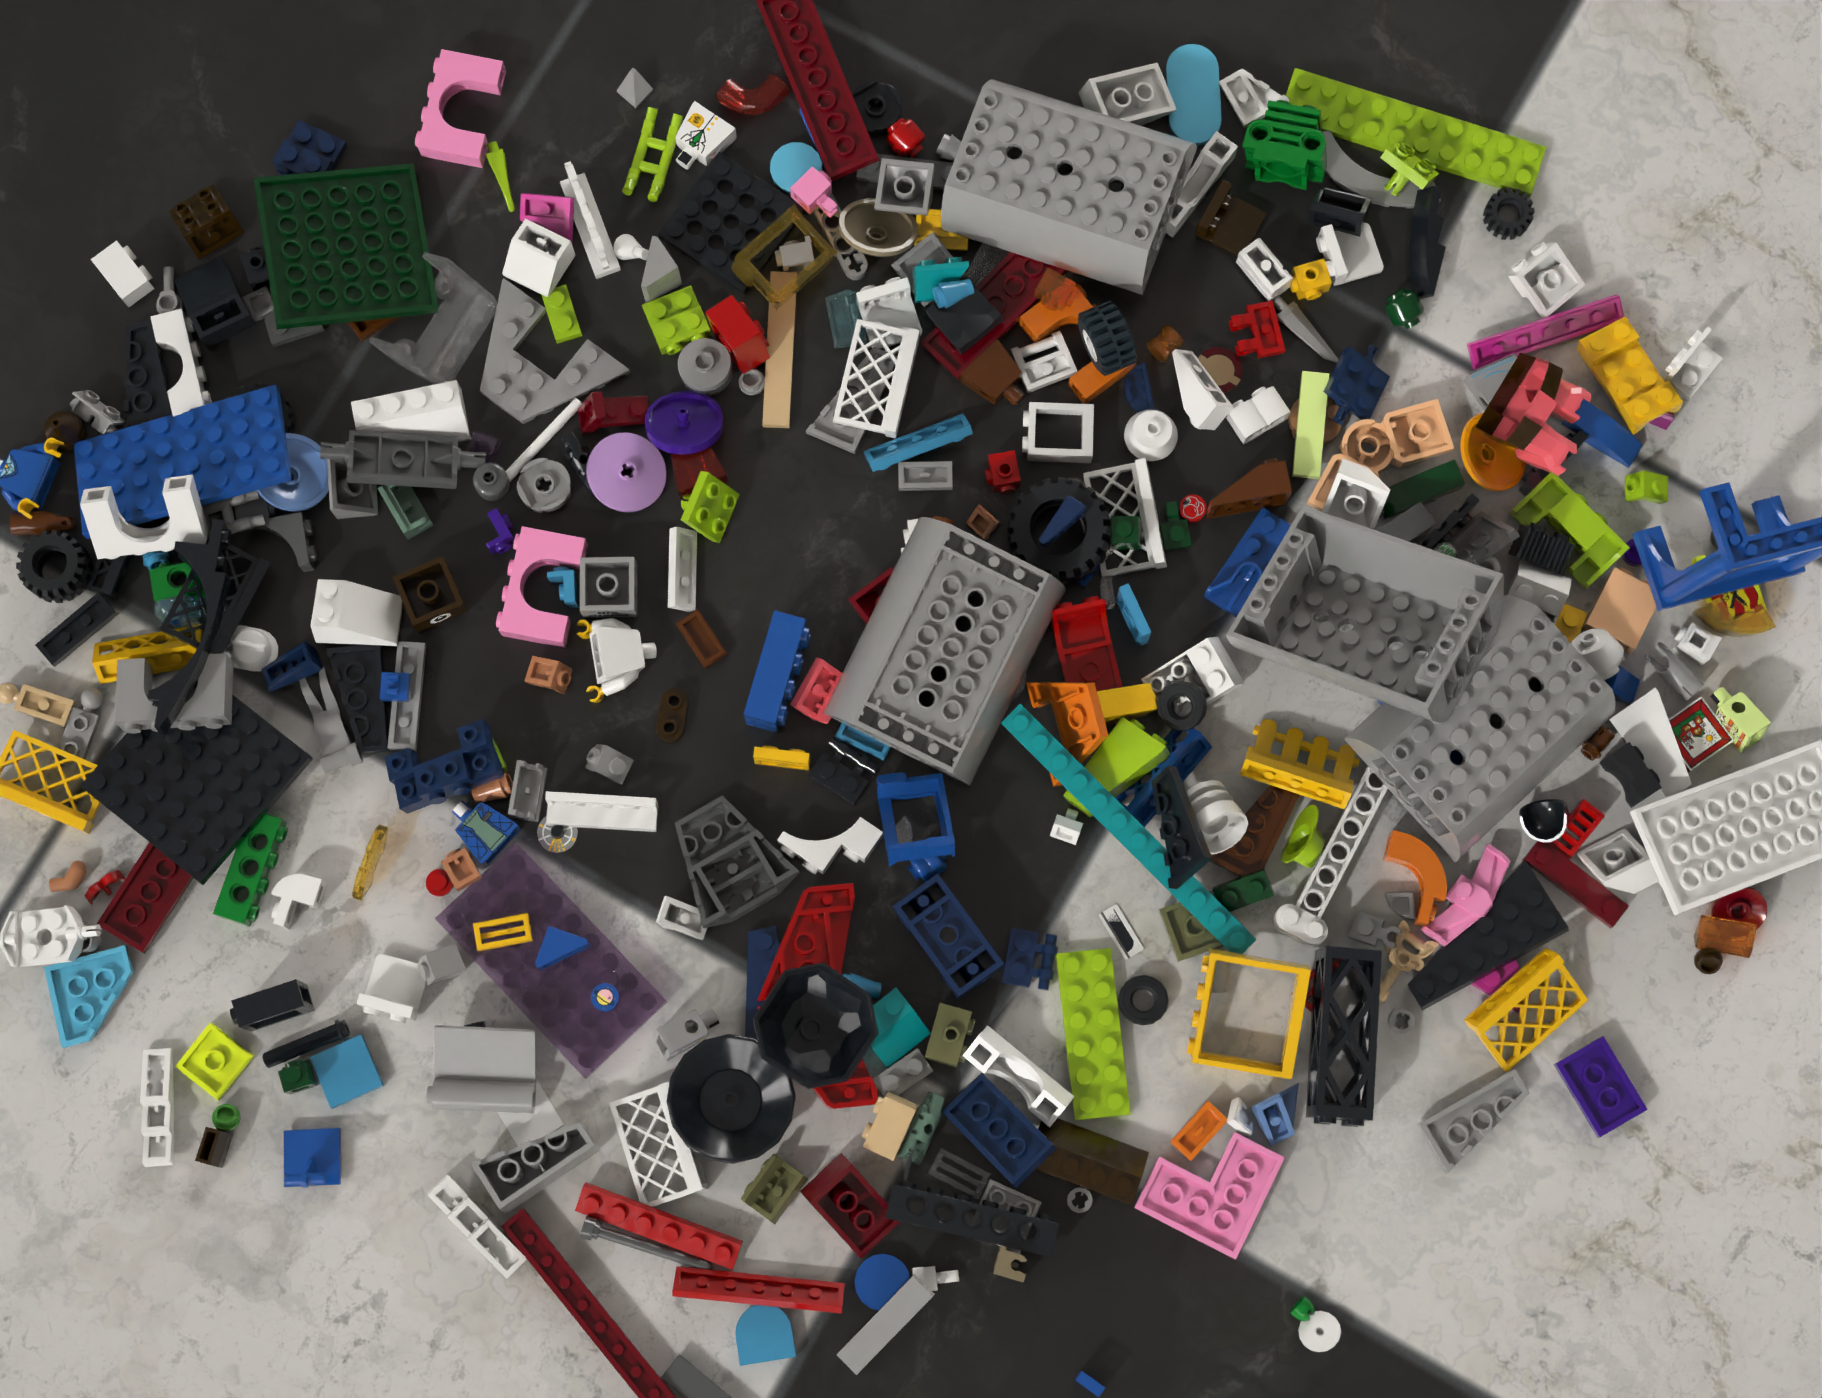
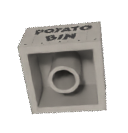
(608, 587)

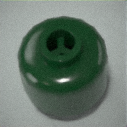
(1404, 308)

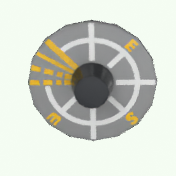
(556, 838)

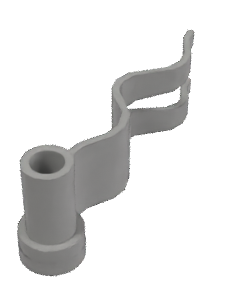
(330, 728)

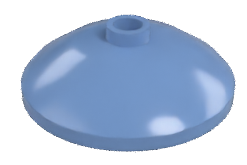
(308, 477)

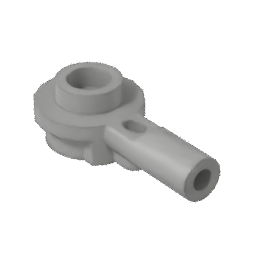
(168, 299)

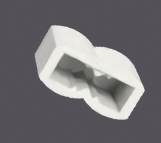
(1257, 414)

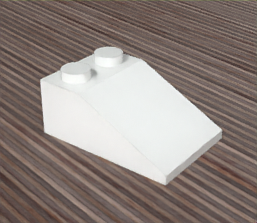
(1130, 95)
(355, 614)

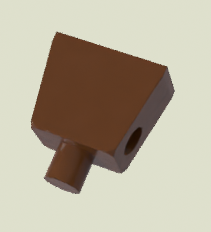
(994, 376)

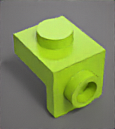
(1647, 487)

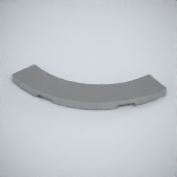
(1362, 182)

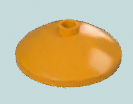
(1488, 461)

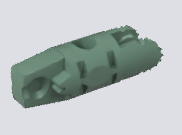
(922, 1128)

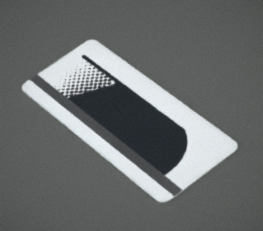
(1121, 931)

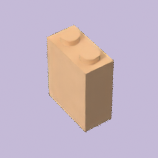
(1622, 608)

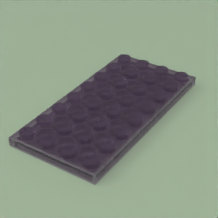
(560, 995)

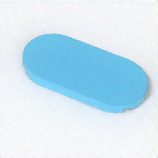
(1195, 90)

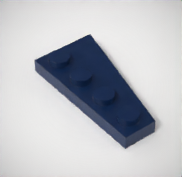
(761, 952)

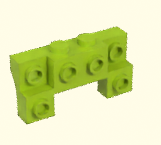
(1574, 518)

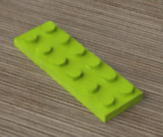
(1092, 1034)

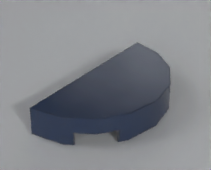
(1138, 389)

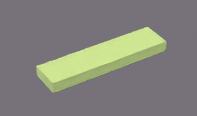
(1310, 425)

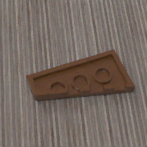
(1265, 825)

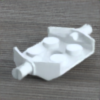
(24, 930)

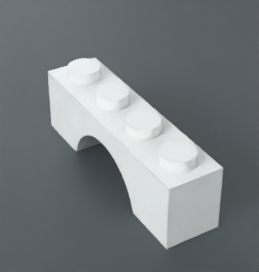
(1200, 179)
(174, 333)
(998, 1057)

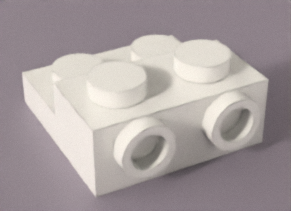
(1546, 278)

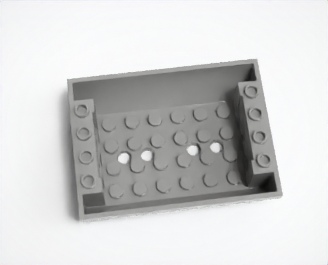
(1389, 596)
(917, 630)

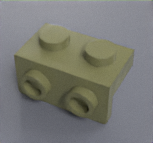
(773, 1188)

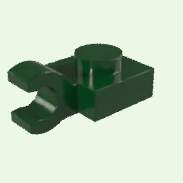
(1175, 532)

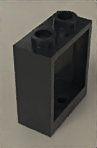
(272, 1005)

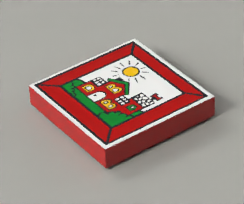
(1698, 733)

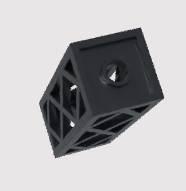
(1323, 1054)

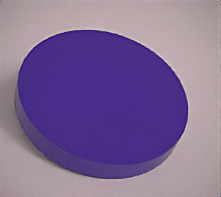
(684, 422)

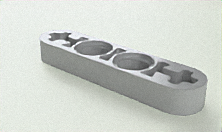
(833, 236)

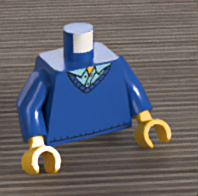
(29, 475)

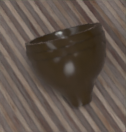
(65, 428)

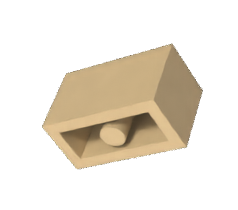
(889, 1126)

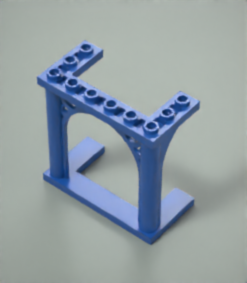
(1741, 559)

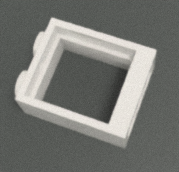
(1081, 455)

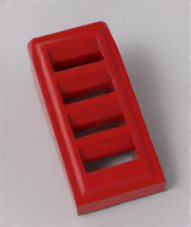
(1590, 811)

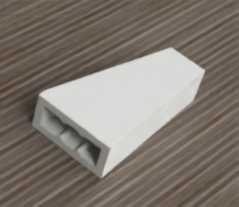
(1649, 729)

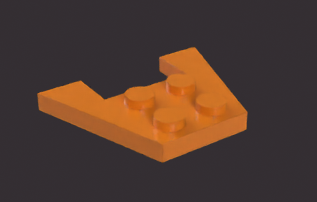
(1076, 715)

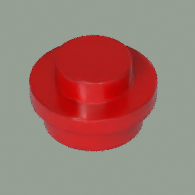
(439, 883)

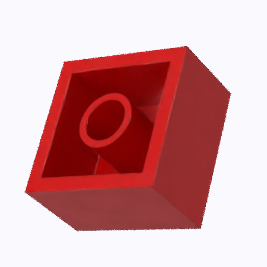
(739, 333)

